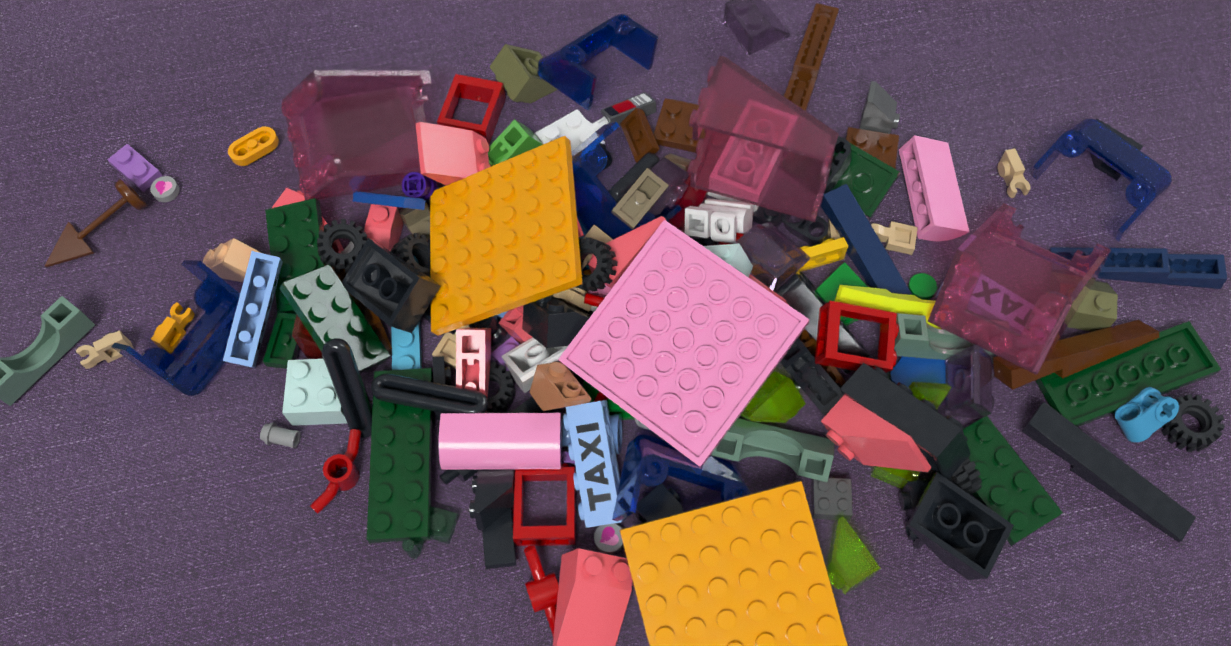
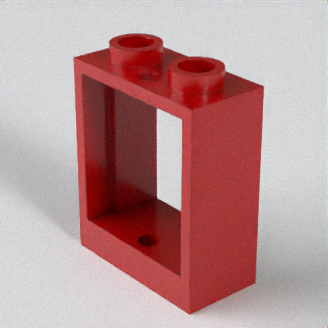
(477, 90)
(829, 333)
(544, 534)

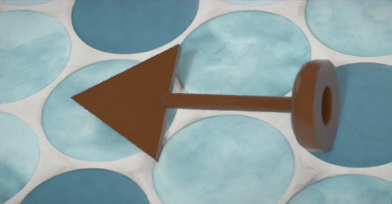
(71, 243)

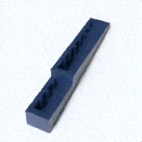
(863, 243)
(1158, 266)

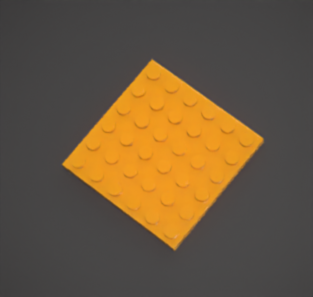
(504, 237)
(735, 574)

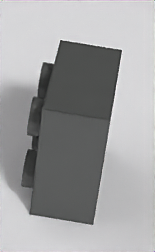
(831, 499)

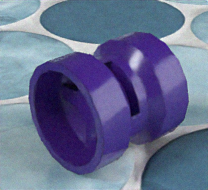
(424, 186)

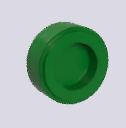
(922, 286)

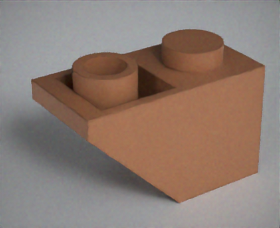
(556, 387)

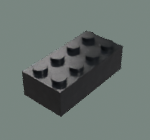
(937, 437)

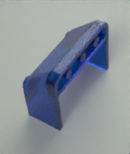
(563, 66)
(1147, 177)
(591, 197)
(203, 348)
(652, 460)

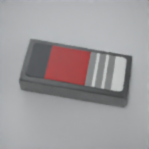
(619, 111)

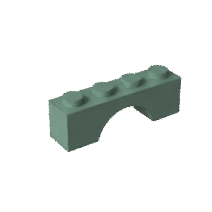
(60, 330)
(921, 340)
(804, 453)

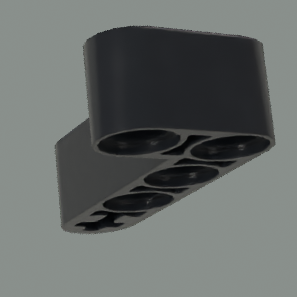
(804, 227)
(800, 295)

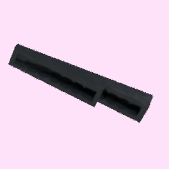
(811, 377)
(1107, 472)

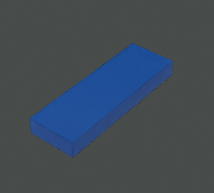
(389, 200)

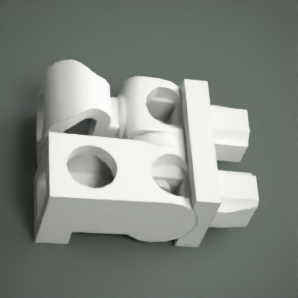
(716, 215)

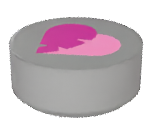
(164, 189)
(608, 539)

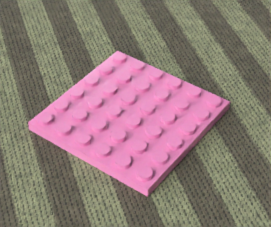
(683, 342)

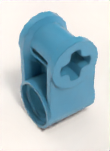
(1143, 414)

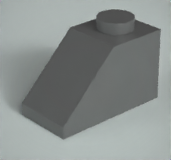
(879, 110)

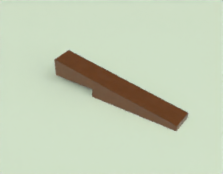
(811, 55)
(1079, 353)

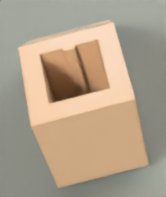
(229, 260)

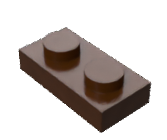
(639, 134)

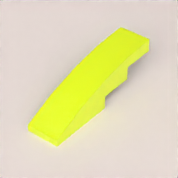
(885, 300)

